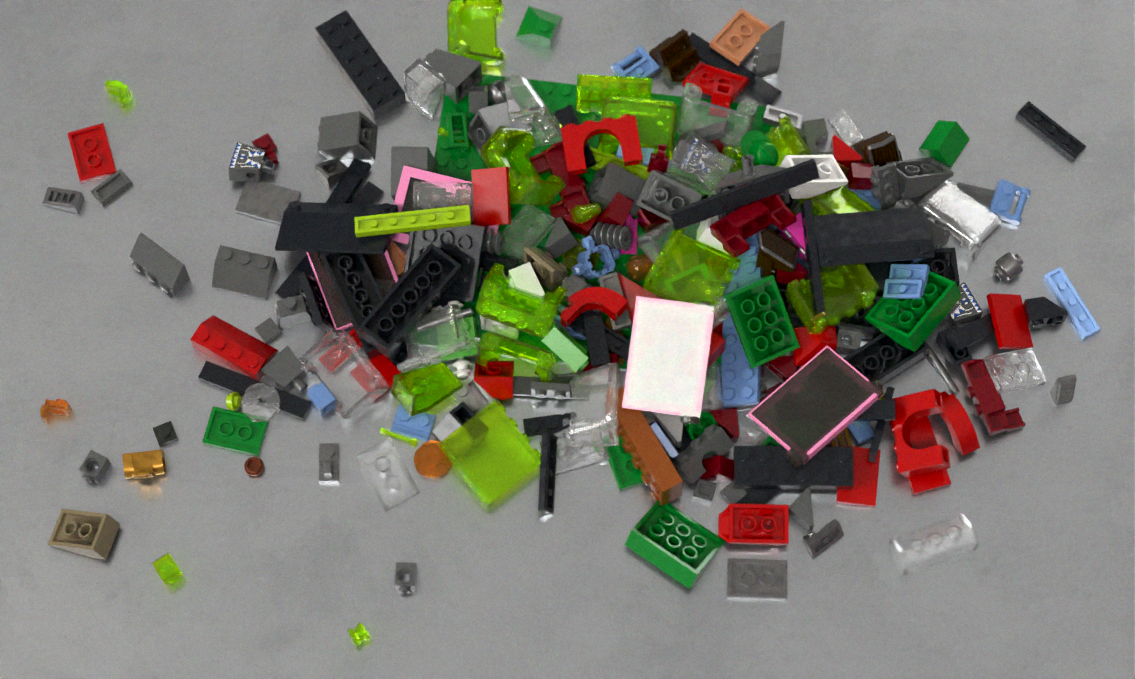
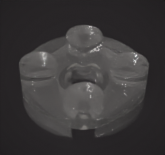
(263, 392)

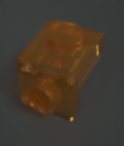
(58, 407)

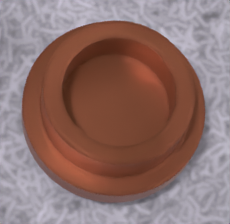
(254, 466)

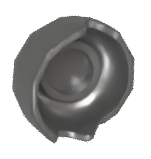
(497, 92)

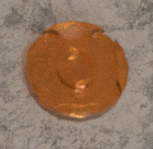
(431, 461)

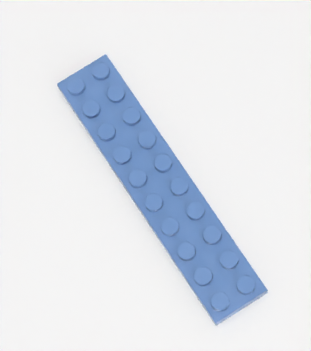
(739, 381)

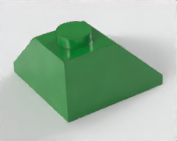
(539, 27)

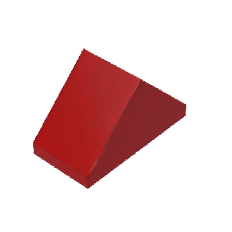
(843, 153)

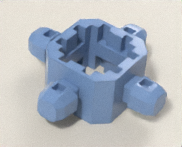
(607, 255)

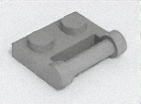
(468, 396)

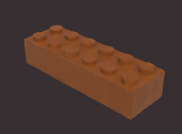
(647, 454)

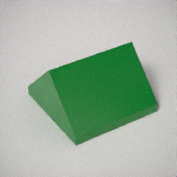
(945, 142)

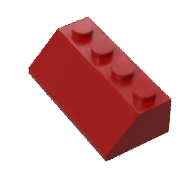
(232, 347)

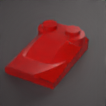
(755, 524)

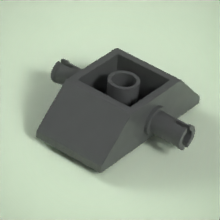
(747, 174)

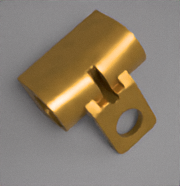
(144, 464)

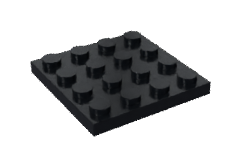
(460, 243)

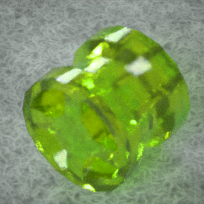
(358, 634)

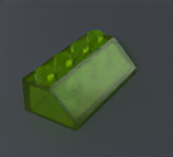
(594, 88)

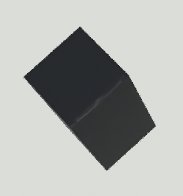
(401, 355)

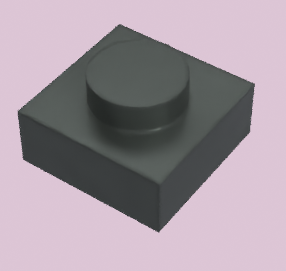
(165, 434)

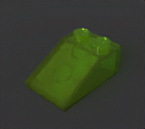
(424, 387)

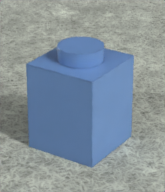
(321, 398)

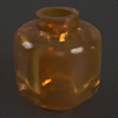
(638, 267)

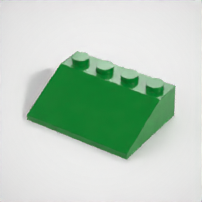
(913, 320)
(761, 321)
(674, 543)

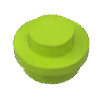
(233, 401)

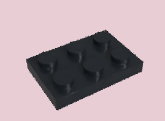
(315, 302)

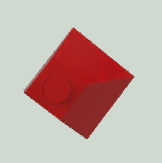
(812, 344)
(496, 378)

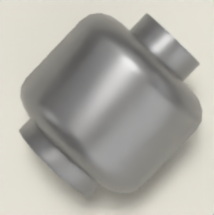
(1009, 266)

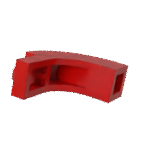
(722, 95)
(593, 299)
(959, 424)

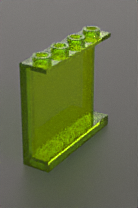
(690, 271)
(490, 452)

